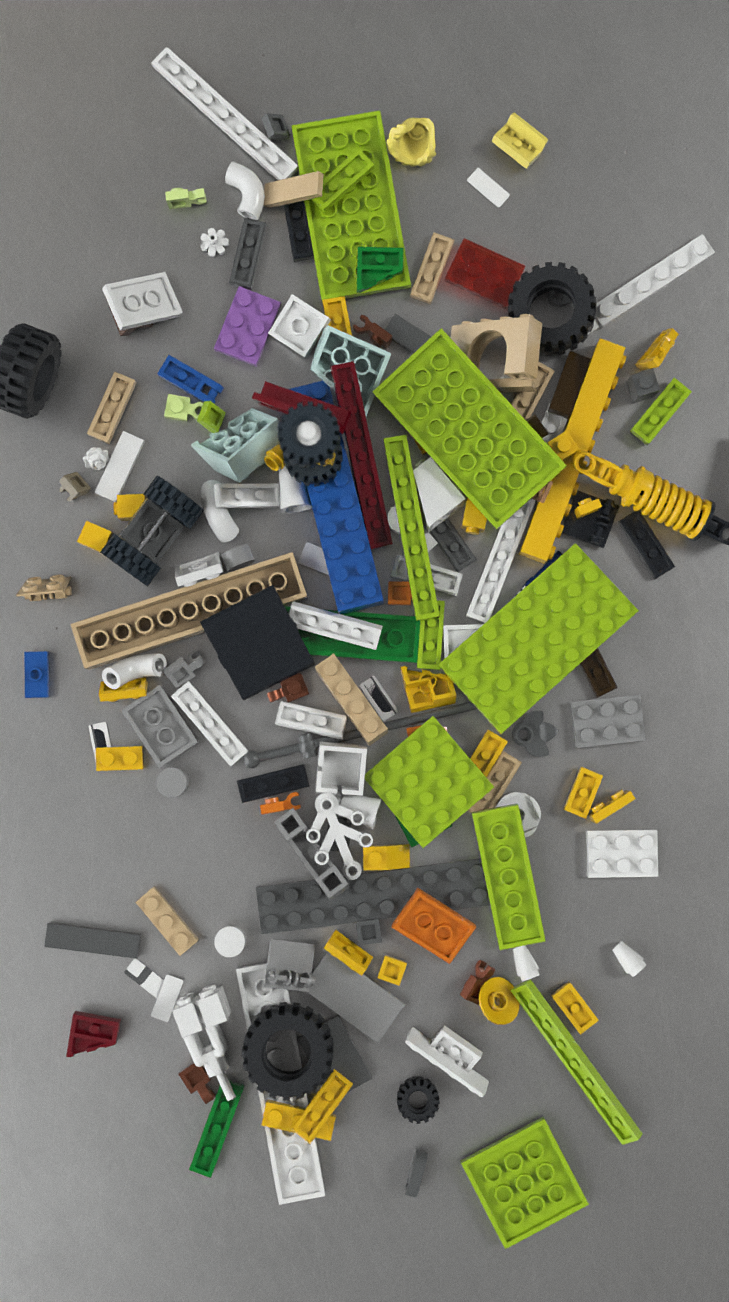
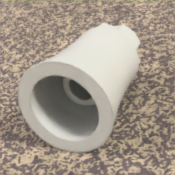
(293, 494)
(367, 805)

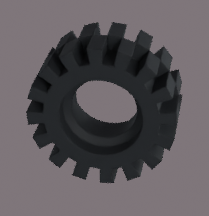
(418, 1114)

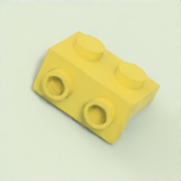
(520, 140)

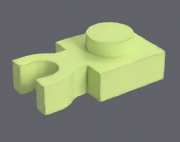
(183, 198)
(181, 408)

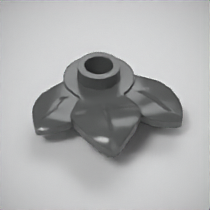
(538, 733)

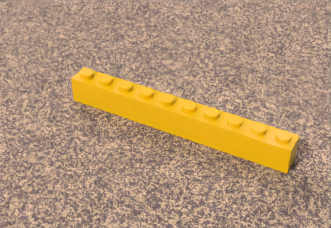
(581, 426)

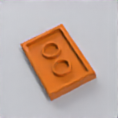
(433, 925)

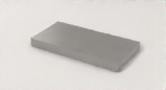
(355, 997)

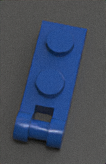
(189, 379)

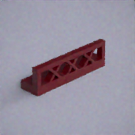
(282, 399)

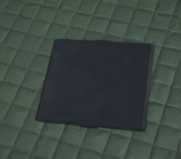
(257, 642)

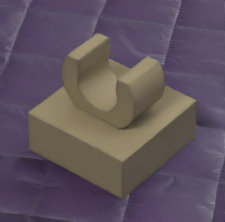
(74, 485)

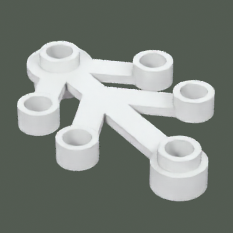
(337, 832)

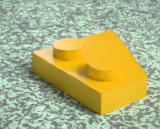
(658, 350)

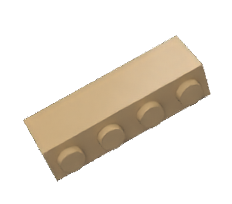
(351, 699)

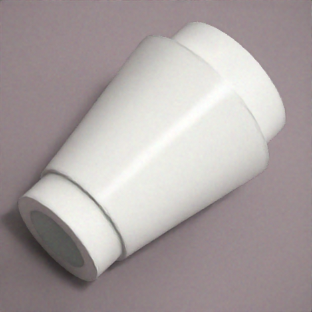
(629, 959)
(525, 963)

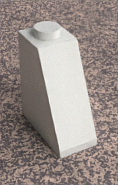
(436, 494)

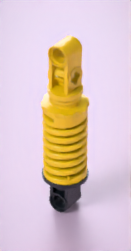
(656, 497)

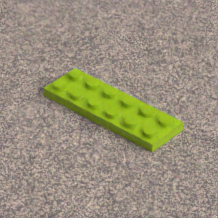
(508, 876)

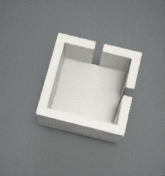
(342, 766)
(207, 1006)

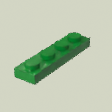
(215, 1131)

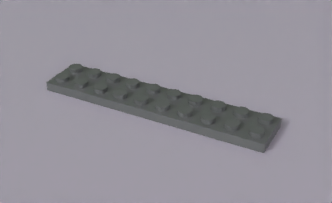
(370, 896)

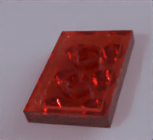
(484, 273)

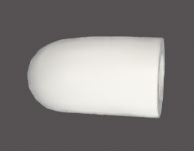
(251, 188)
(218, 518)
(133, 668)

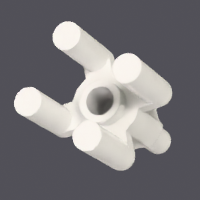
(212, 1056)

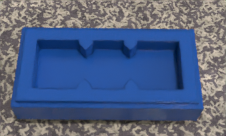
(36, 674)

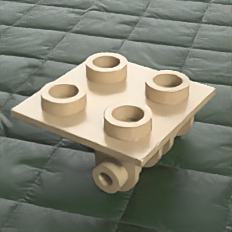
(36, 588)

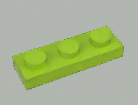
(343, 179)
(660, 411)
(431, 640)

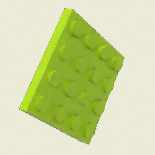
(428, 781)
(524, 1182)

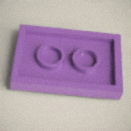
(247, 326)

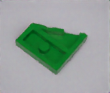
(377, 265)

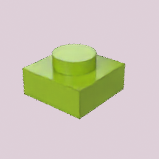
(211, 416)

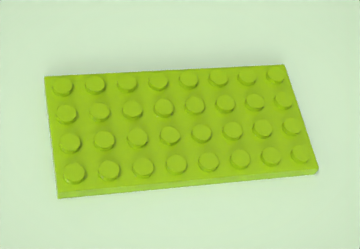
(360, 217)
(469, 428)
(538, 638)

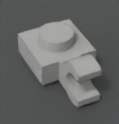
(182, 671)

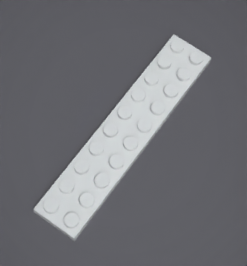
(293, 1160)

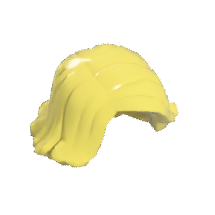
(413, 142)

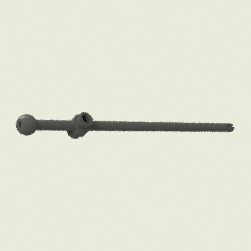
(309, 745)

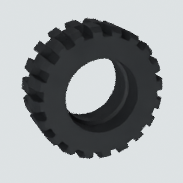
(563, 281)
(28, 369)
(281, 1082)

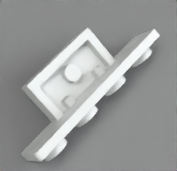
(452, 1055)

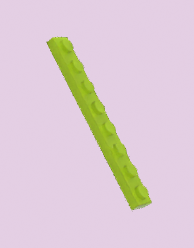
(411, 527)
(576, 1062)

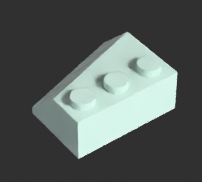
(338, 348)
(241, 445)

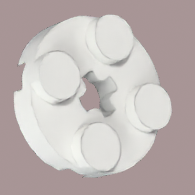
(529, 806)

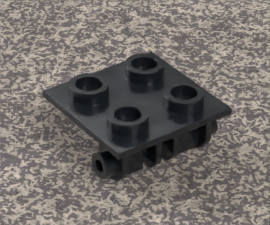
(592, 527)

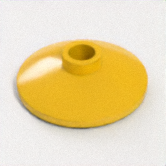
(506, 1004)

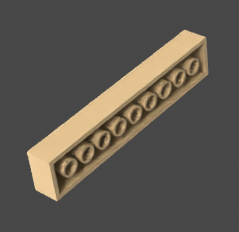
(179, 612)

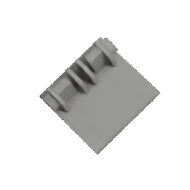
(290, 965)

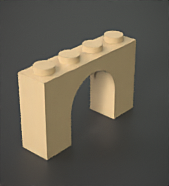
(521, 338)

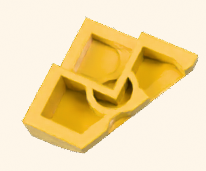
(427, 689)

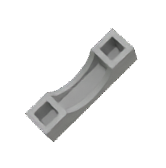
(326, 875)

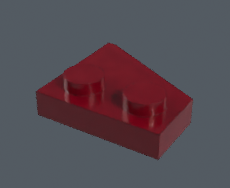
(91, 1032)

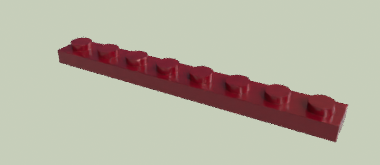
(362, 455)

